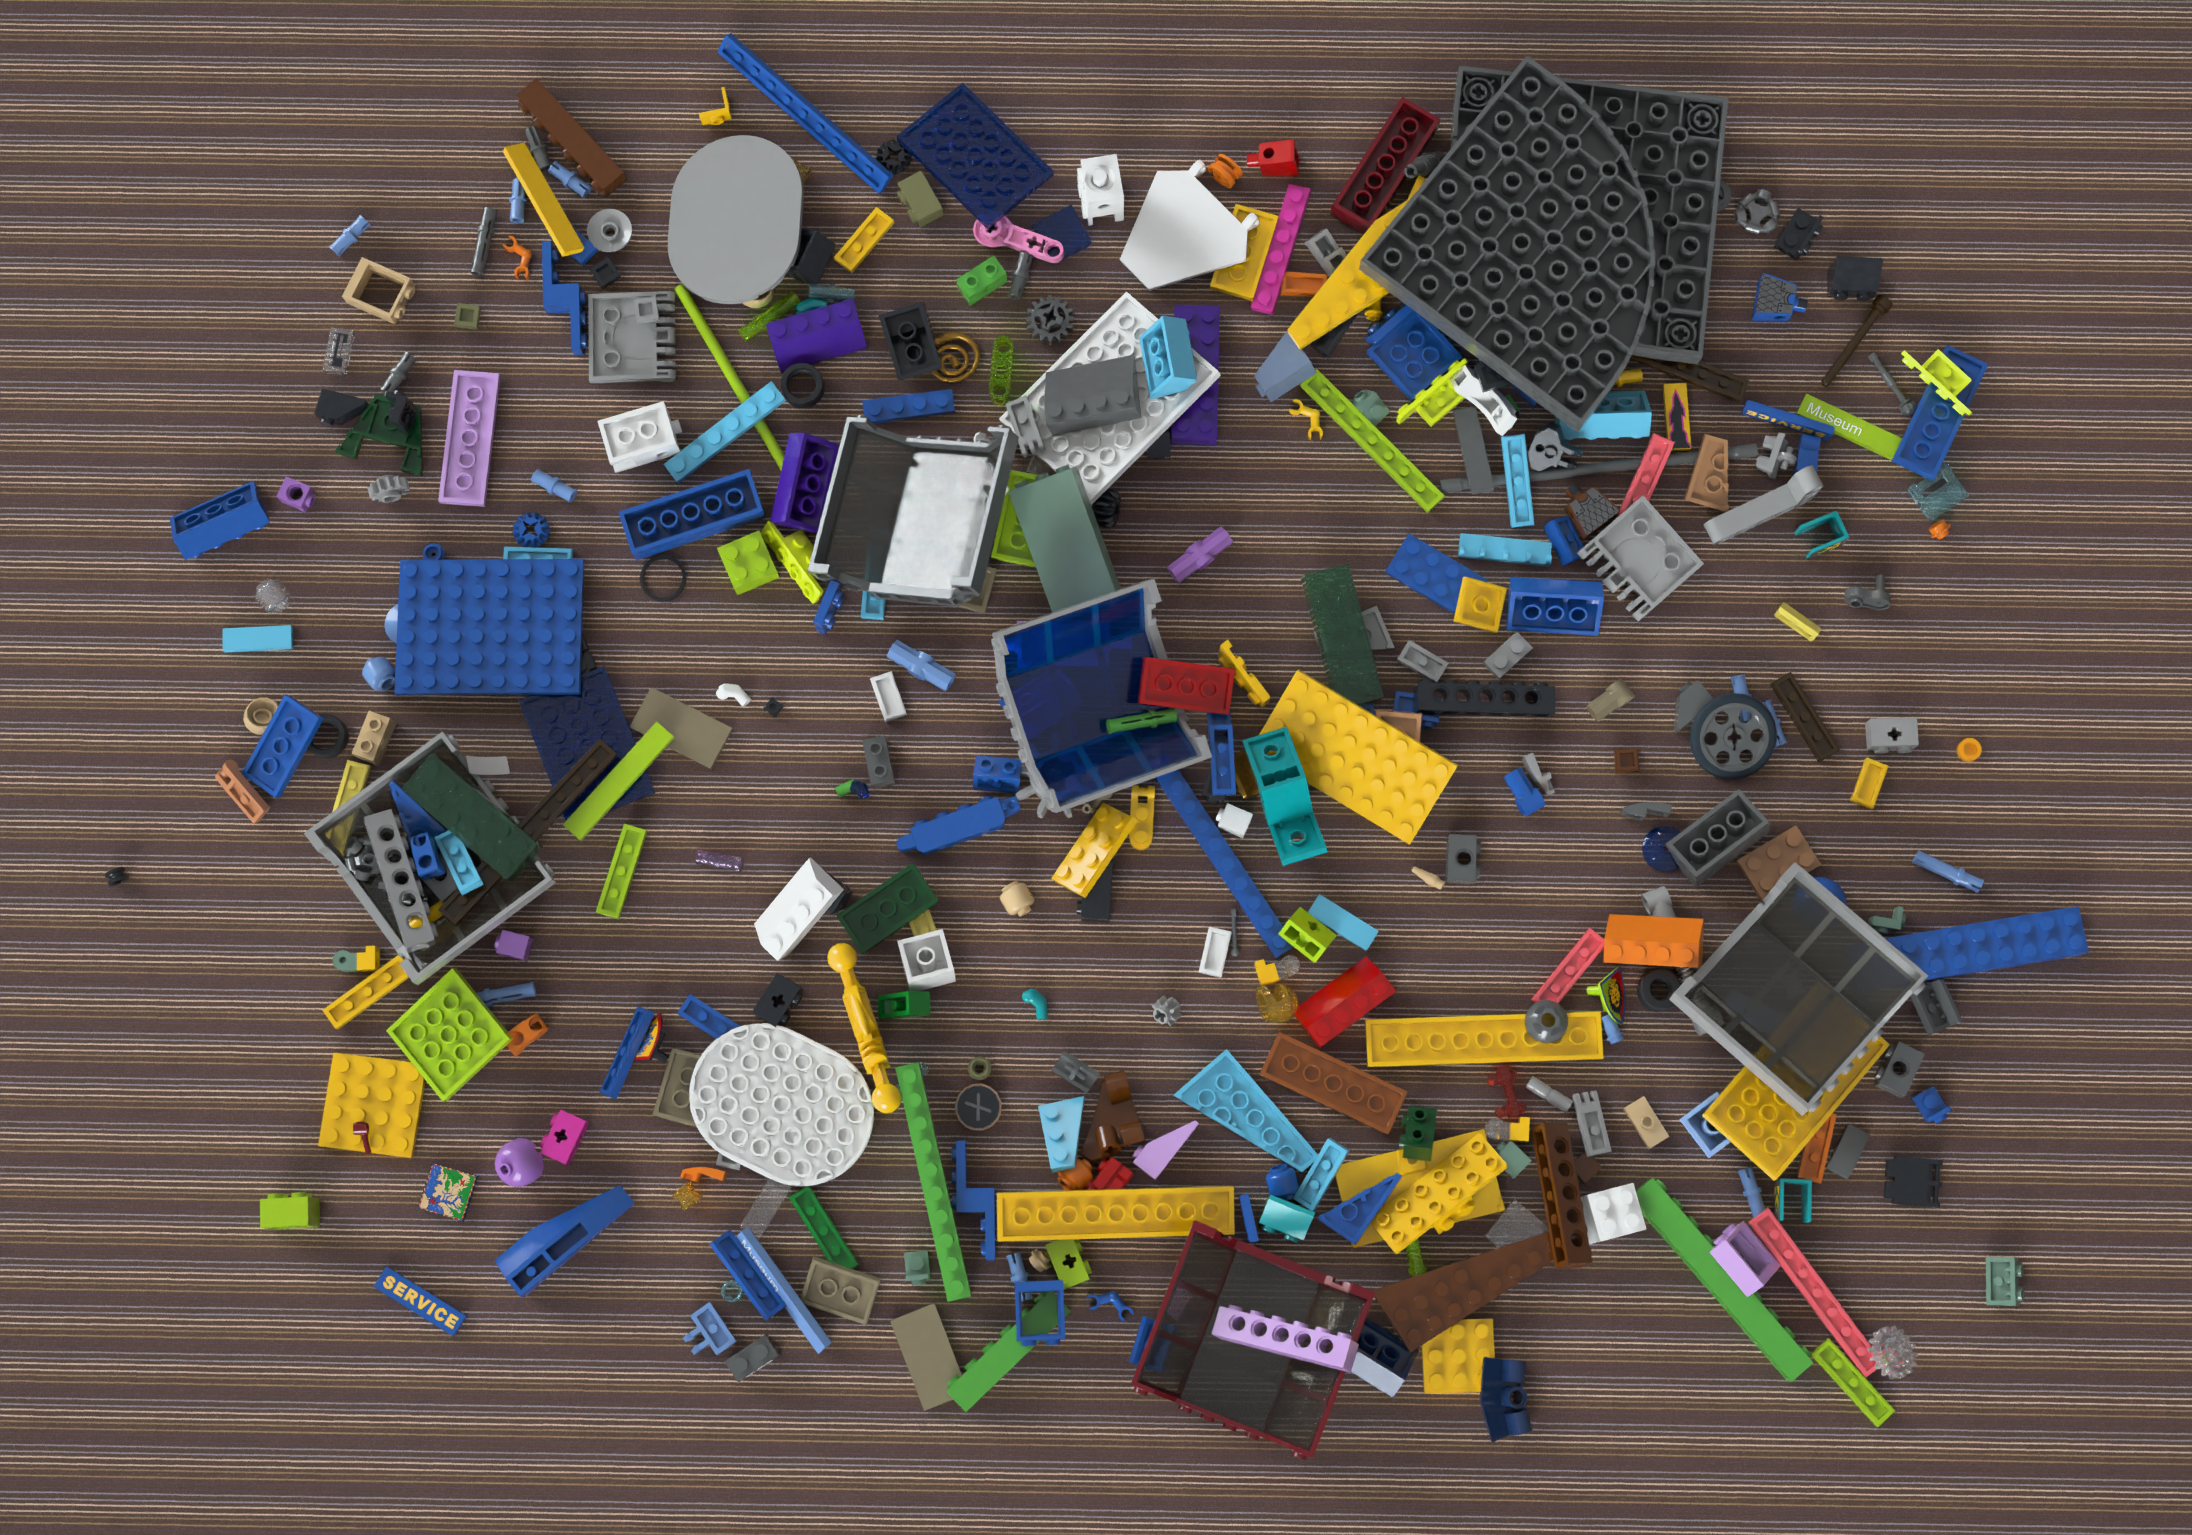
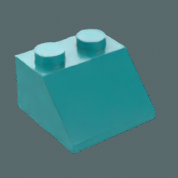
(1285, 1218)

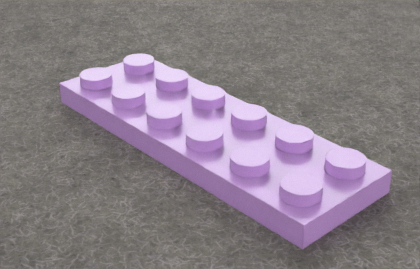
(469, 438)

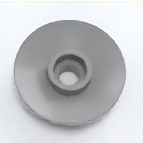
(604, 222)

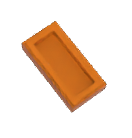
(1302, 284)

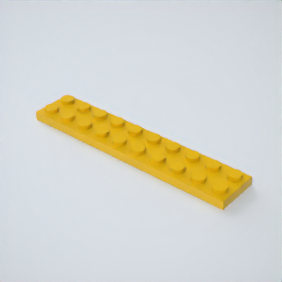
(1478, 1040)
(1112, 1213)

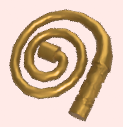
(947, 337)

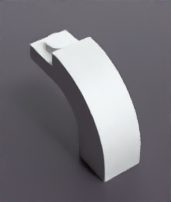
(1491, 403)

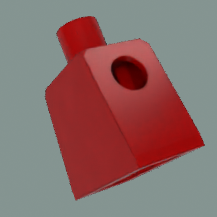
(1276, 158)

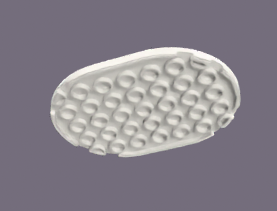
(781, 1104)

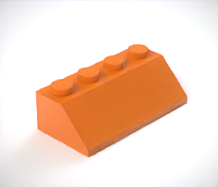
(1654, 940)

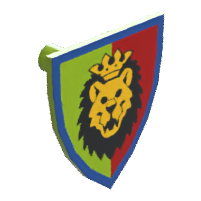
(1611, 994)

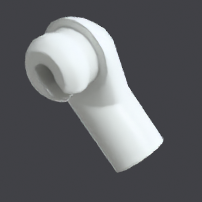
(733, 690)

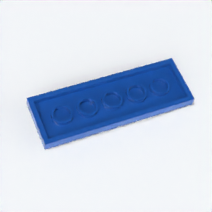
(1936, 420)

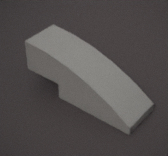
(1326, 251)

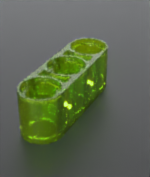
(1001, 380)

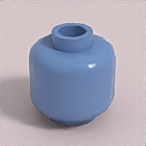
(379, 673)

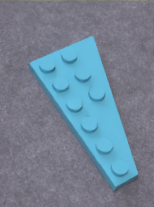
(1237, 1102)

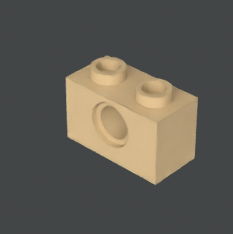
(374, 738)

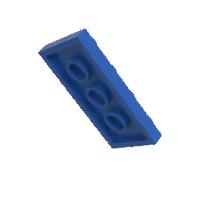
(1429, 572)
(282, 746)

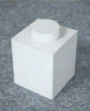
(1234, 820)

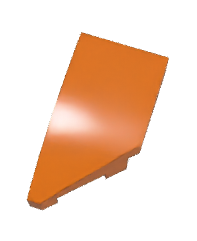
(695, 1173)

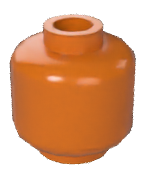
(1076, 1177)

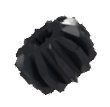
(1107, 508)

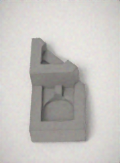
(1541, 780)

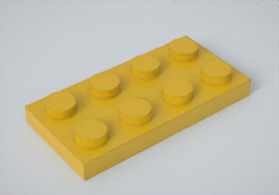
(1243, 278)
(1094, 850)

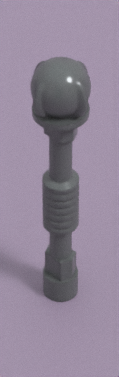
(1907, 406)

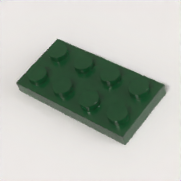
(887, 908)

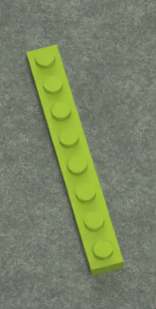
(1372, 441)

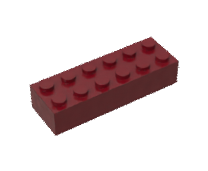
(1383, 166)

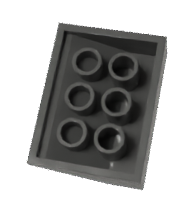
(1091, 395)

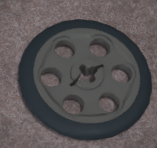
(1760, 750)

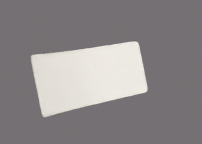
(488, 765)

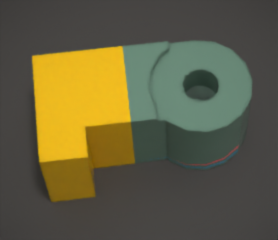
(358, 962)

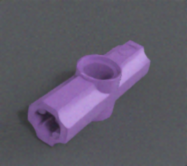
(1199, 555)

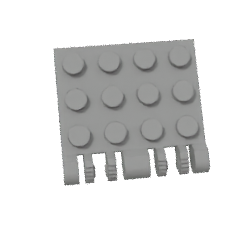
(628, 350)
(1644, 555)

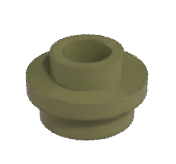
(974, 1062)

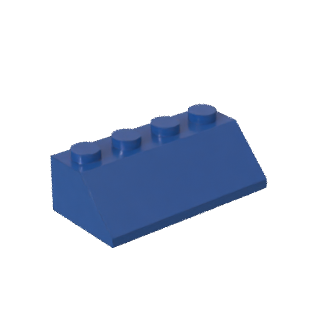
(219, 520)
(1554, 606)

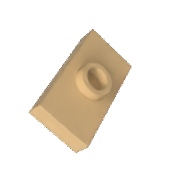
(1646, 1122)

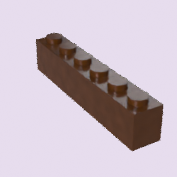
(571, 137)

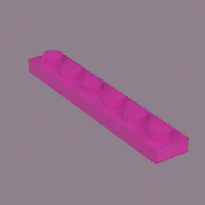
(1281, 249)

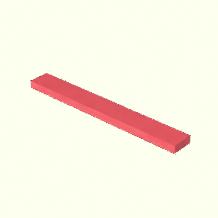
(1814, 1290)

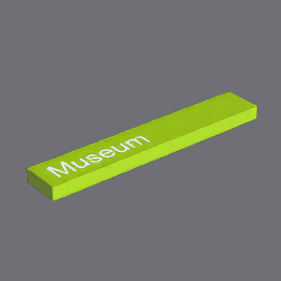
(1850, 426)

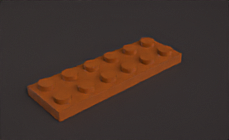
(1333, 1083)

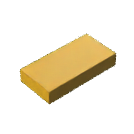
(1869, 783)

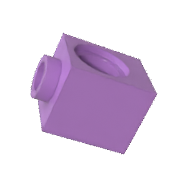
(290, 488)
(513, 945)

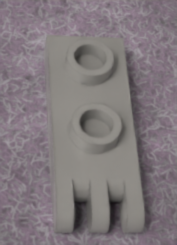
(1025, 425)
(1591, 1124)

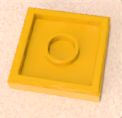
(1480, 604)

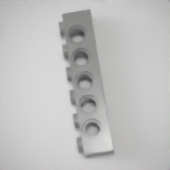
(387, 822)

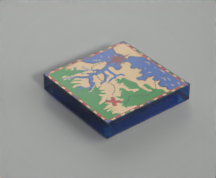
(448, 1192)

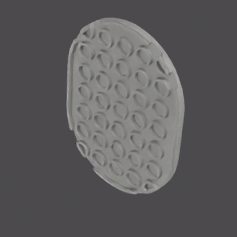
(735, 219)

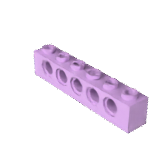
(1340, 1357)

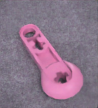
(1017, 239)

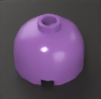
(519, 1163)

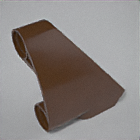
(1114, 1120)

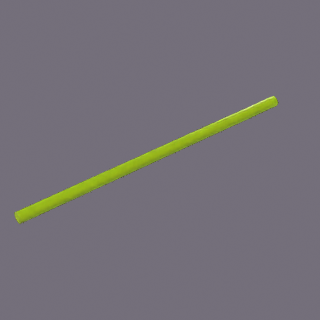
(727, 369)

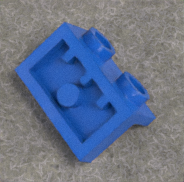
(997, 774)

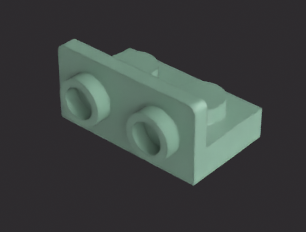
(2004, 1281)

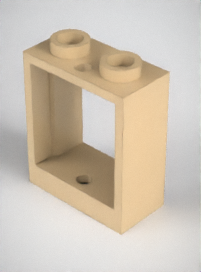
(359, 281)

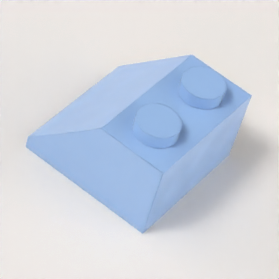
(1702, 1131)

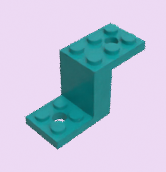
(1284, 796)

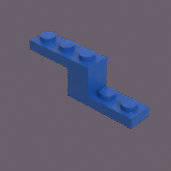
(563, 298)
(1222, 751)
(974, 1200)

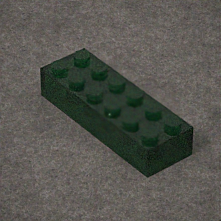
(1342, 634)
(472, 817)

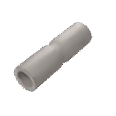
(1546, 1092)

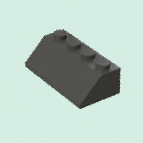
(1718, 837)

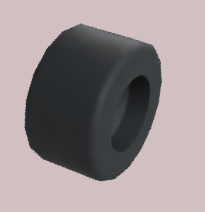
(1644, 992)

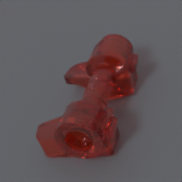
(1505, 1077)

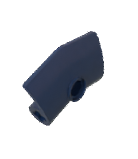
(1502, 1415)

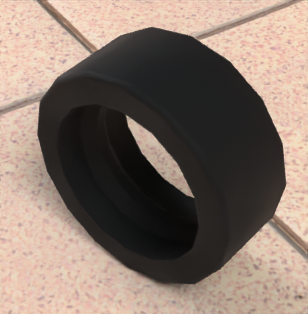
(795, 370)
(341, 743)

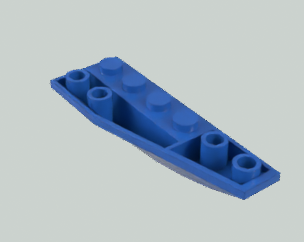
(559, 1239)

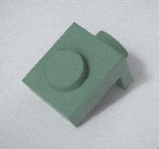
(1370, 406)
(1885, 925)

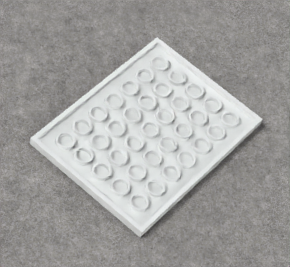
(1111, 449)

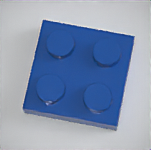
(831, 601)

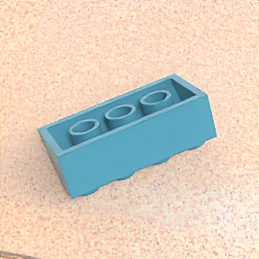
(1616, 417)

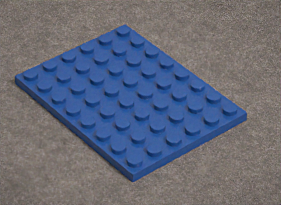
(489, 627)

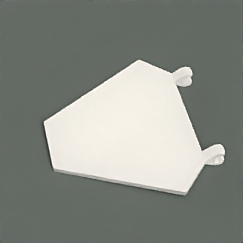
(1183, 231)

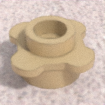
(1040, 1260)

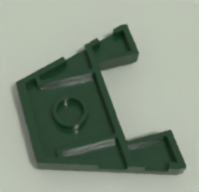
(375, 425)

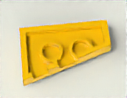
(1256, 692)

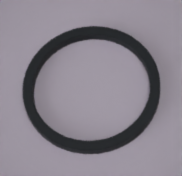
(668, 597)

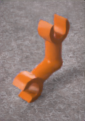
(525, 259)

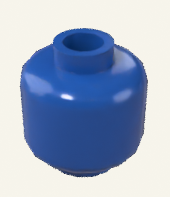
(1282, 1181)

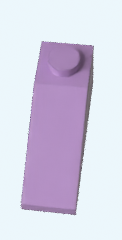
(1159, 1152)

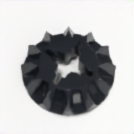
(891, 165)

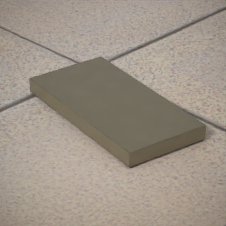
(695, 733)
(927, 1354)

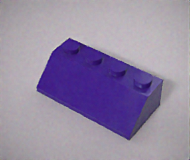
(817, 335)
(804, 482)

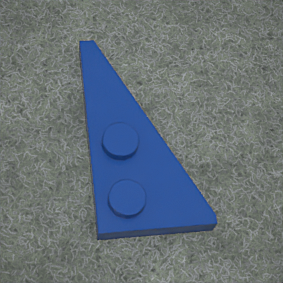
(413, 816)
(1355, 1215)

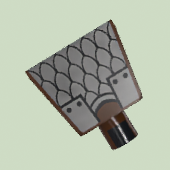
(1589, 510)

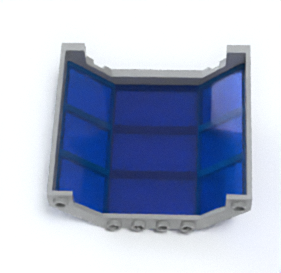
(1072, 675)

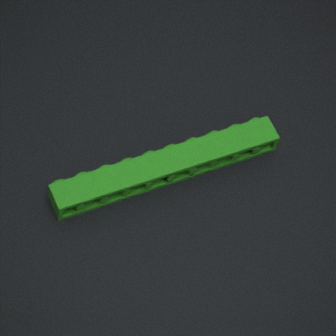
(933, 1181)
(1748, 1312)

